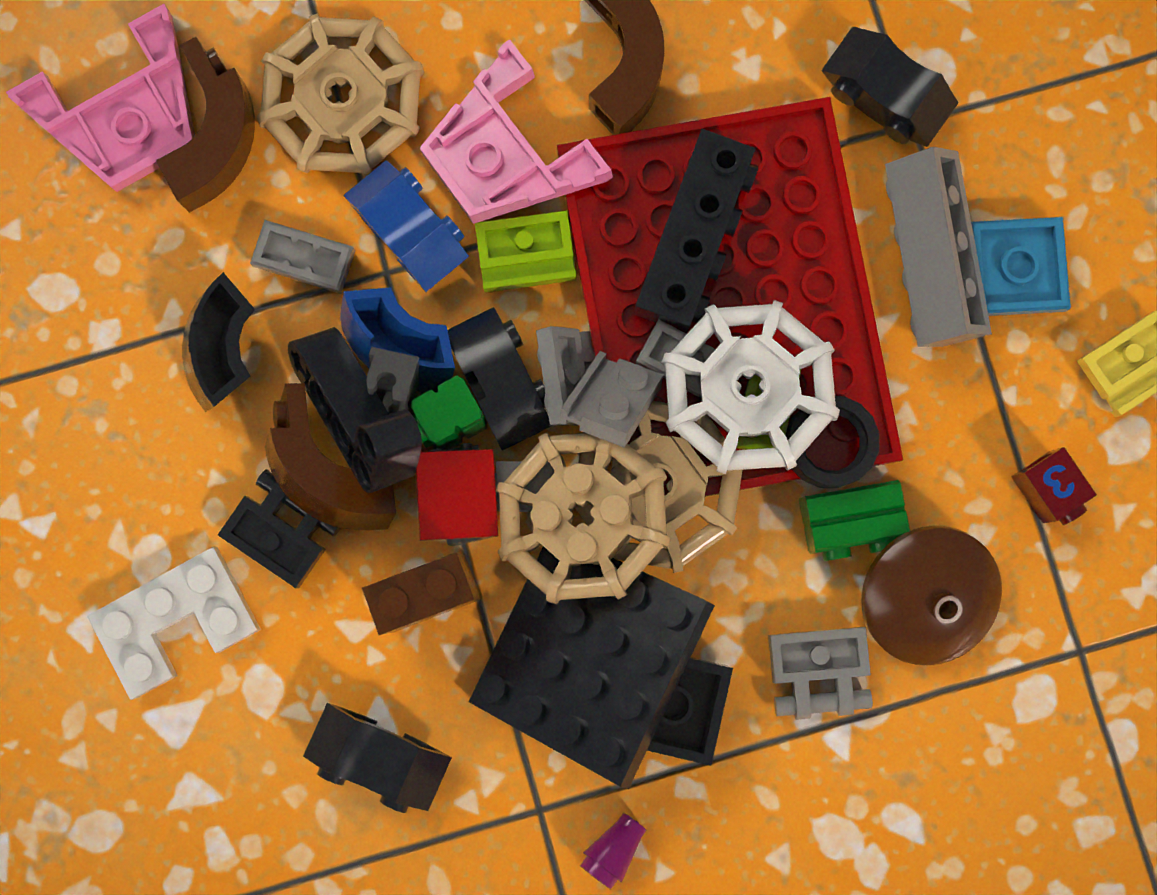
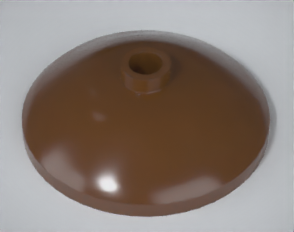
(915, 579)

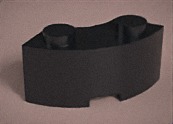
(889, 87)
(212, 343)
(499, 378)
(359, 751)

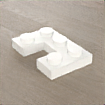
(195, 587)

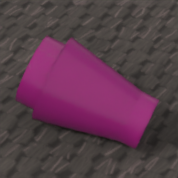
(613, 851)

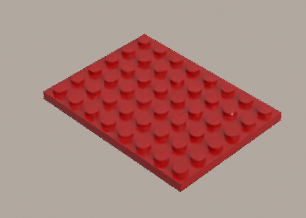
(790, 247)

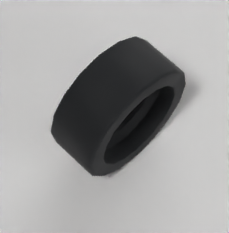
(868, 447)

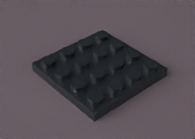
(593, 669)

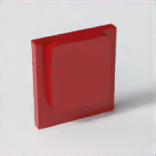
(456, 495)

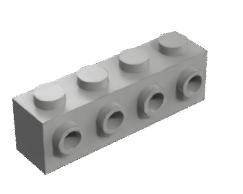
(937, 248)

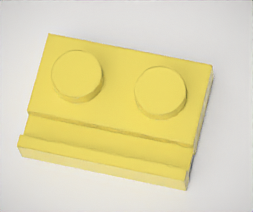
(1125, 366)

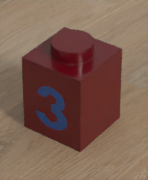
(1055, 487)

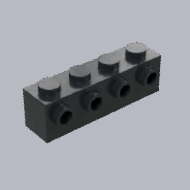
(695, 231)

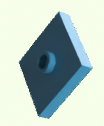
(1023, 265)

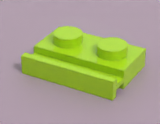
(525, 251)

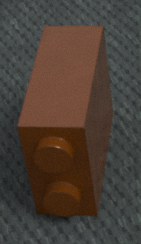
(421, 593)

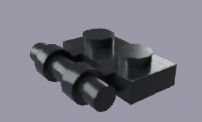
(272, 541)

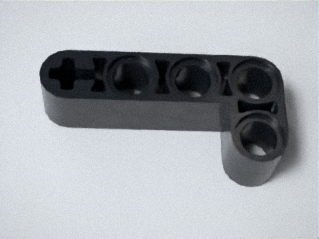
(374, 443)

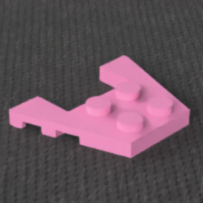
(129, 123)
(490, 161)

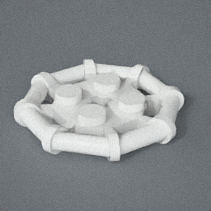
(750, 414)

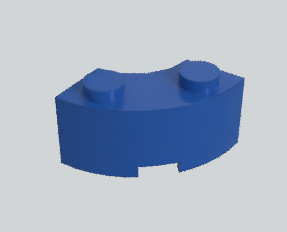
(407, 225)
(378, 321)

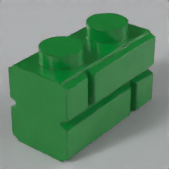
(448, 414)
(854, 518)

